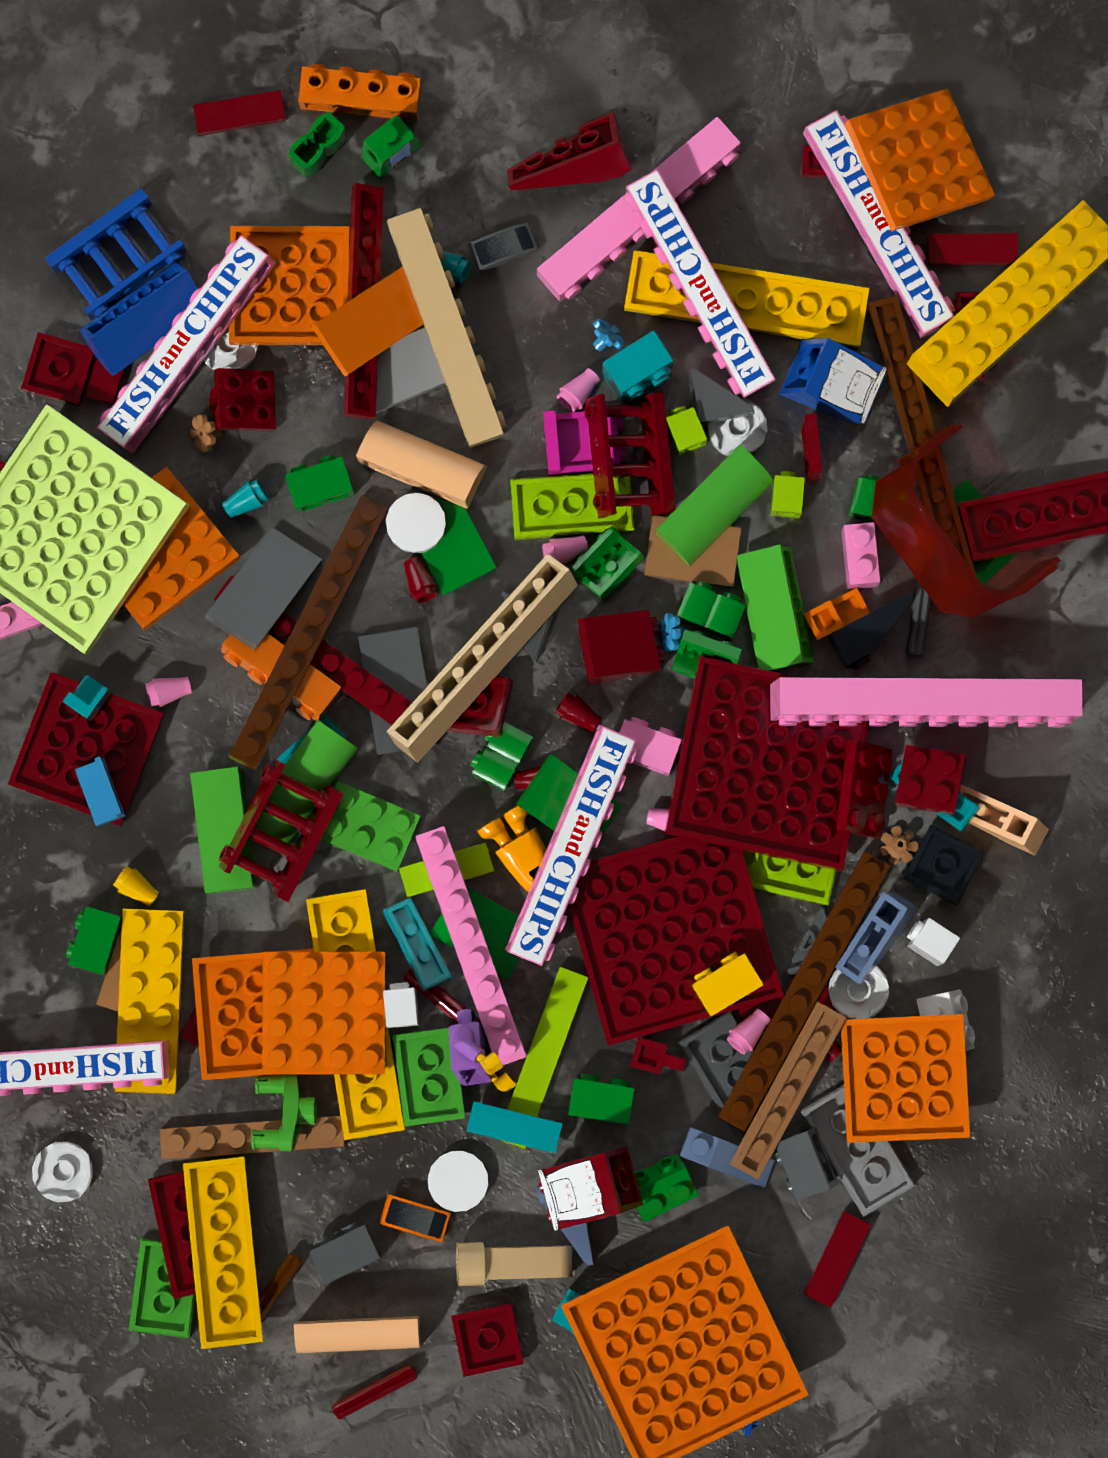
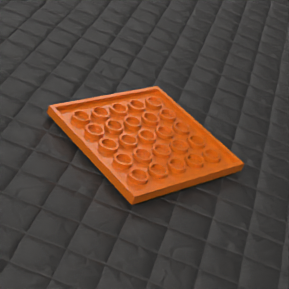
(685, 1348)

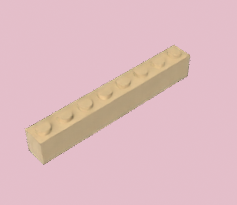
(445, 328)
(482, 658)

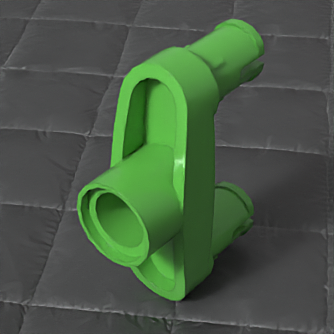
(296, 1112)

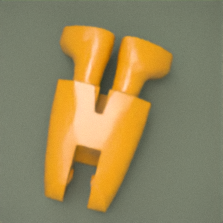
(519, 854)

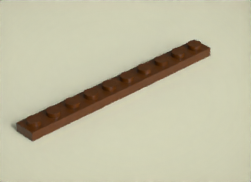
(916, 419)
(308, 633)
(803, 991)

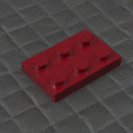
(864, 789)

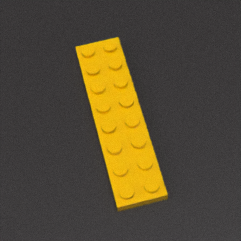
(763, 299)
(366, 1101)

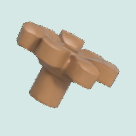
(204, 432)
(896, 852)

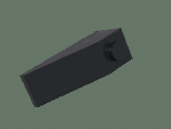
(862, 637)

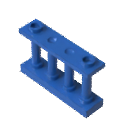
(113, 225)

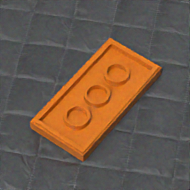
(369, 322)

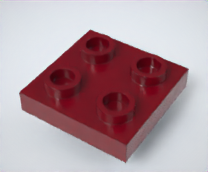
(243, 400)

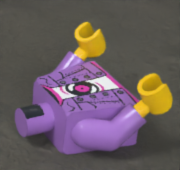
(470, 1054)

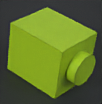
(685, 430)
(787, 495)

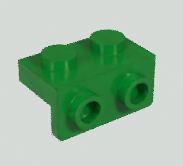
(607, 563)
(698, 644)
(664, 1187)

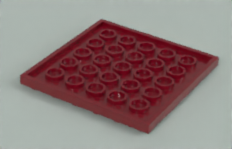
(754, 781)
(657, 922)

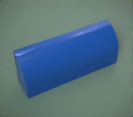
(139, 319)

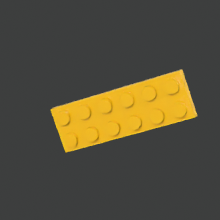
(151, 986)
(222, 1252)

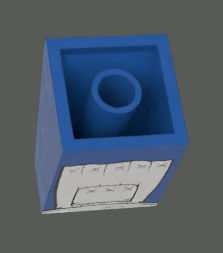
(833, 380)

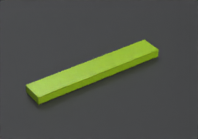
(547, 1043)

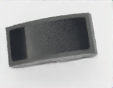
(502, 246)

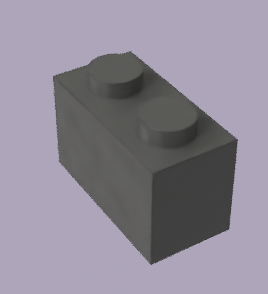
(805, 1164)
(344, 1253)

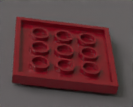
(65, 740)

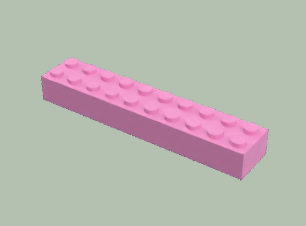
(925, 700)

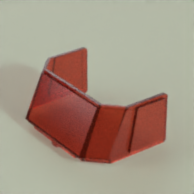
(927, 547)

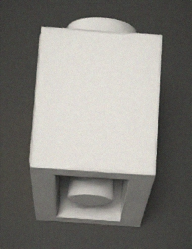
(932, 941)
(401, 1006)

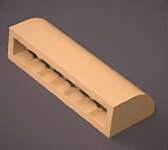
(421, 463)
(357, 1334)

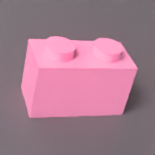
(860, 556)
(655, 748)

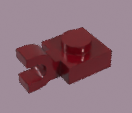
(652, 1056)

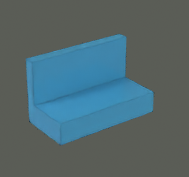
(100, 792)

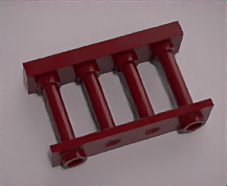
(656, 448)
(297, 854)

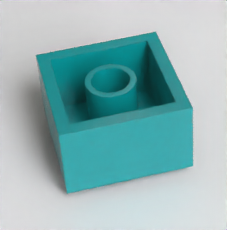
(637, 368)

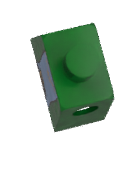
(389, 145)

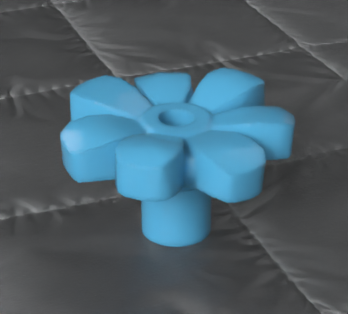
(607, 336)
(671, 632)

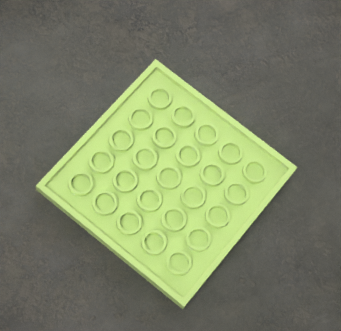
(77, 528)

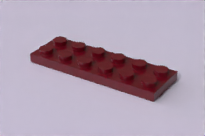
(1036, 517)

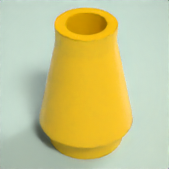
(135, 886)

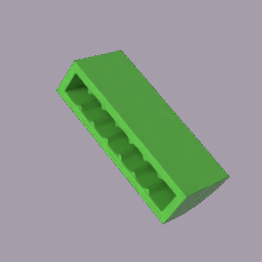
(714, 505)
(775, 608)
(314, 763)
(219, 810)

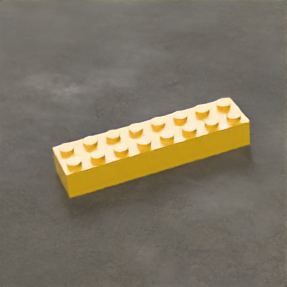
(1013, 304)

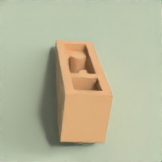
(1006, 822)

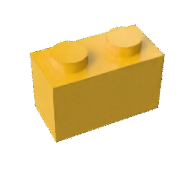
(726, 984)

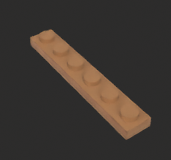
(787, 1090)
(236, 1138)

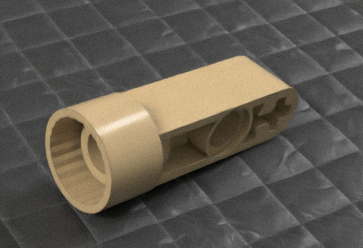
(479, 1264)

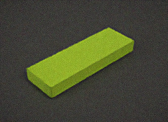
(472, 863)

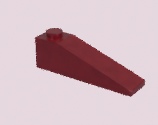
(587, 157)

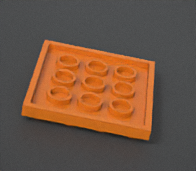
(919, 159)
(299, 289)
(184, 564)
(323, 1013)
(230, 1014)
(905, 1078)

